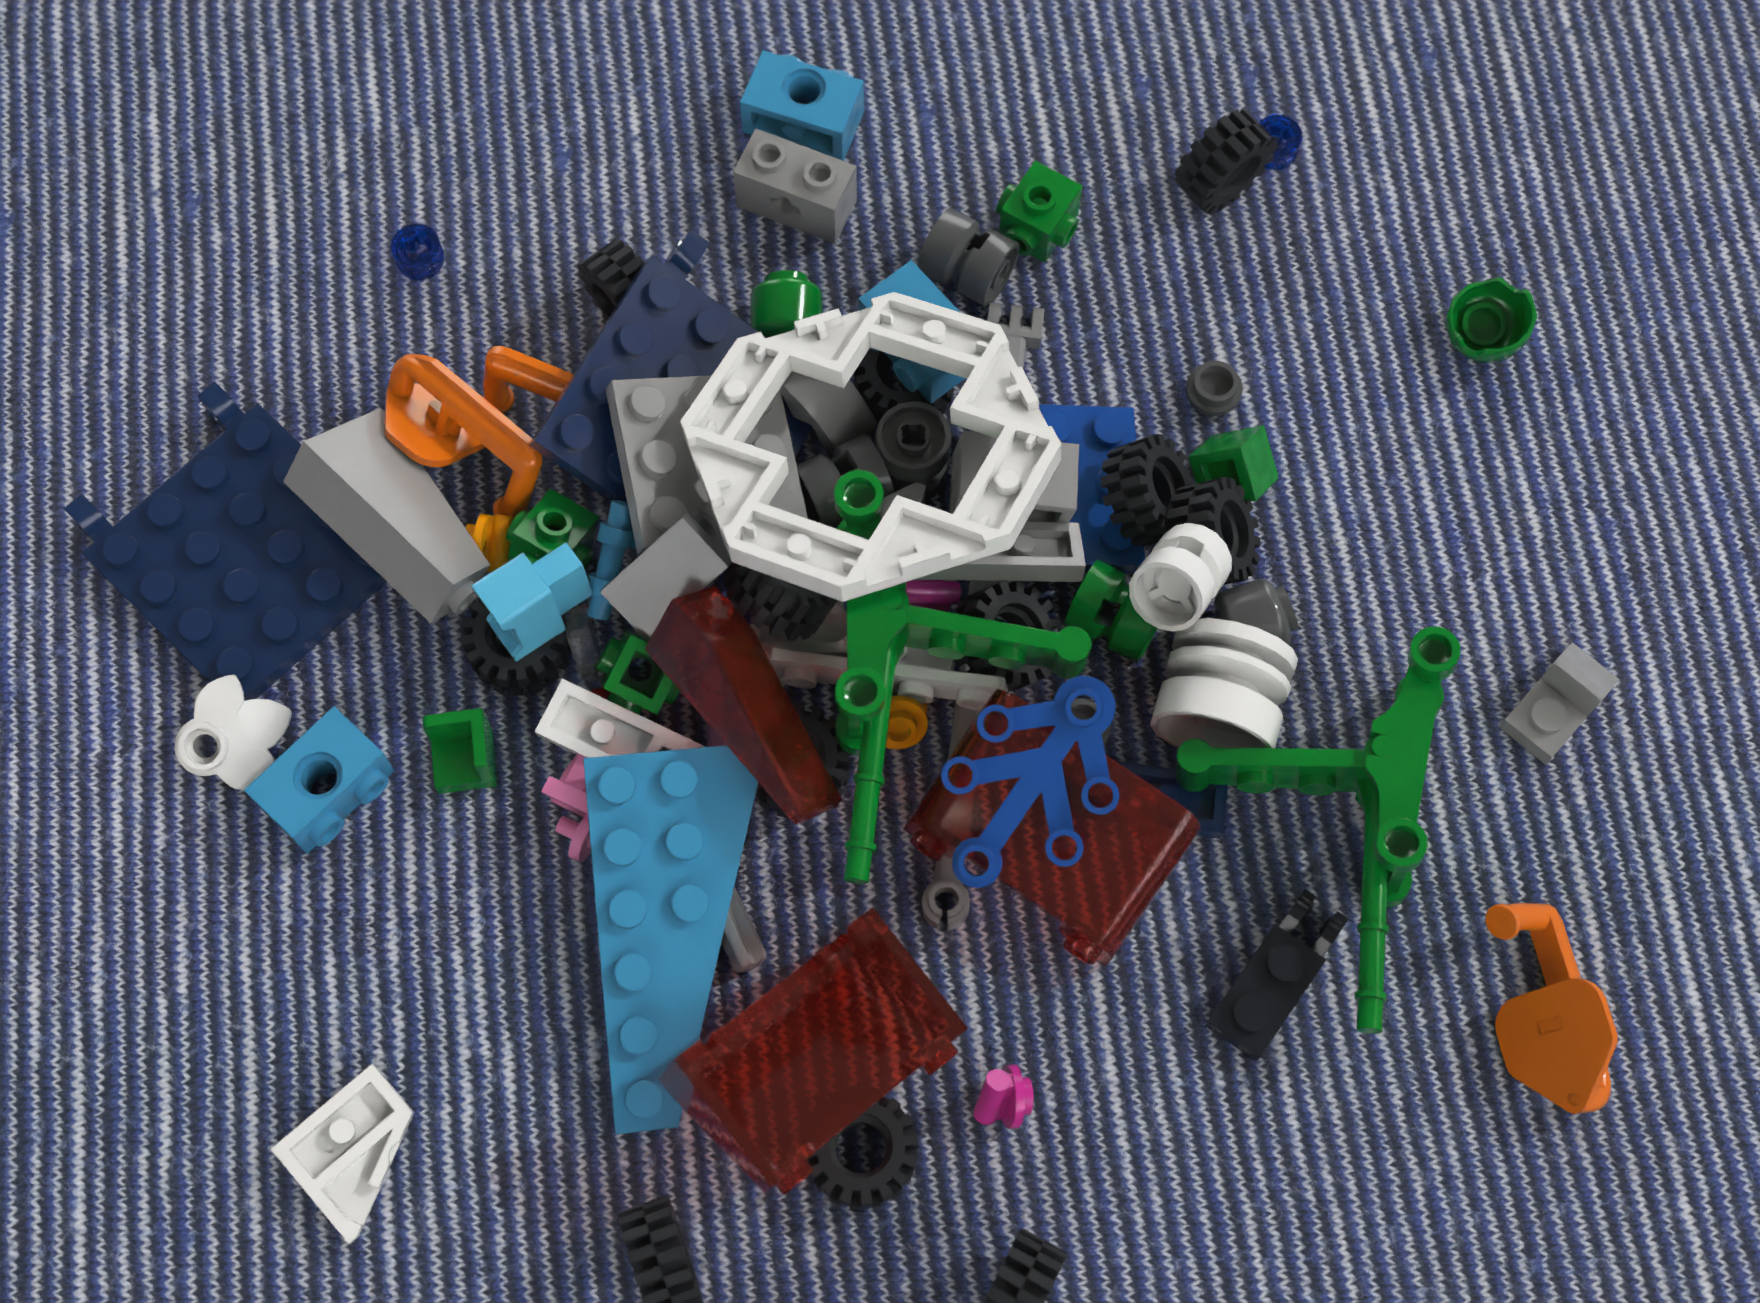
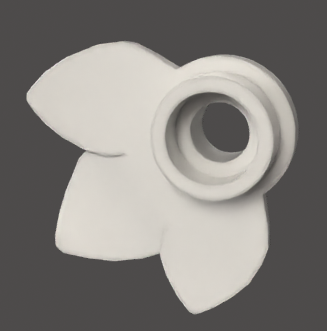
(241, 731)

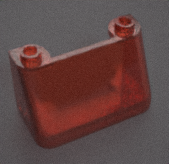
(1123, 851)
(815, 1053)

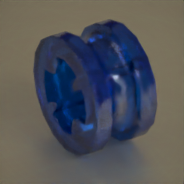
(1287, 130)
(410, 239)

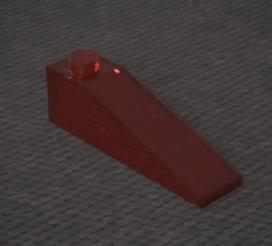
(740, 694)

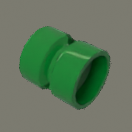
(1128, 631)

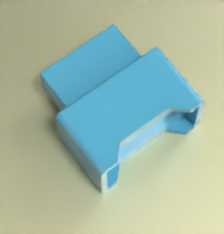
(530, 598)

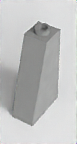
(389, 514)

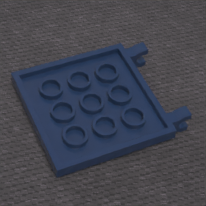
(654, 332)
(232, 555)

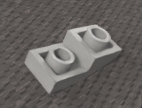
(832, 411)

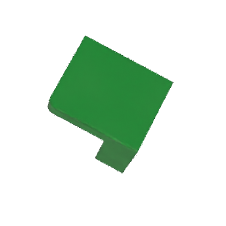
(1240, 456)
(461, 750)

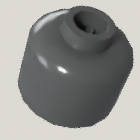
(1259, 606)

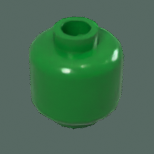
(783, 299)

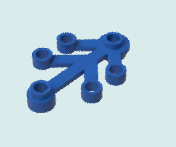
(1038, 772)

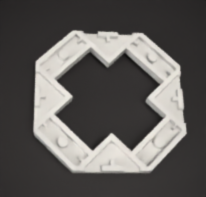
(911, 536)

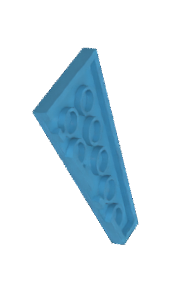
(664, 877)

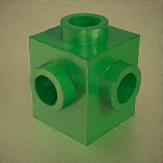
(1040, 211)
(550, 525)
(630, 692)

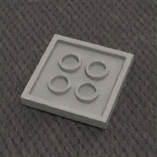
(657, 463)

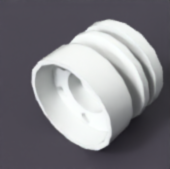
(1224, 686)

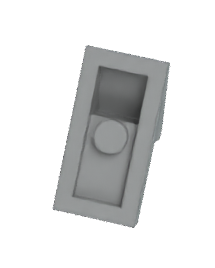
(1559, 703)

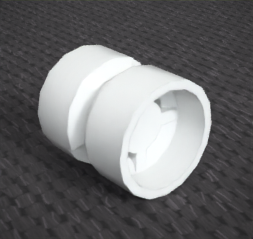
(1180, 577)

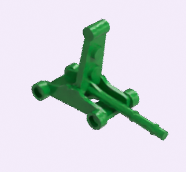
(876, 639)
(1387, 787)

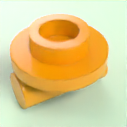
(490, 536)
(906, 722)

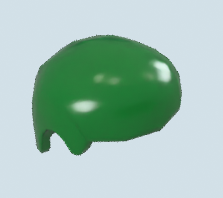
(1490, 320)

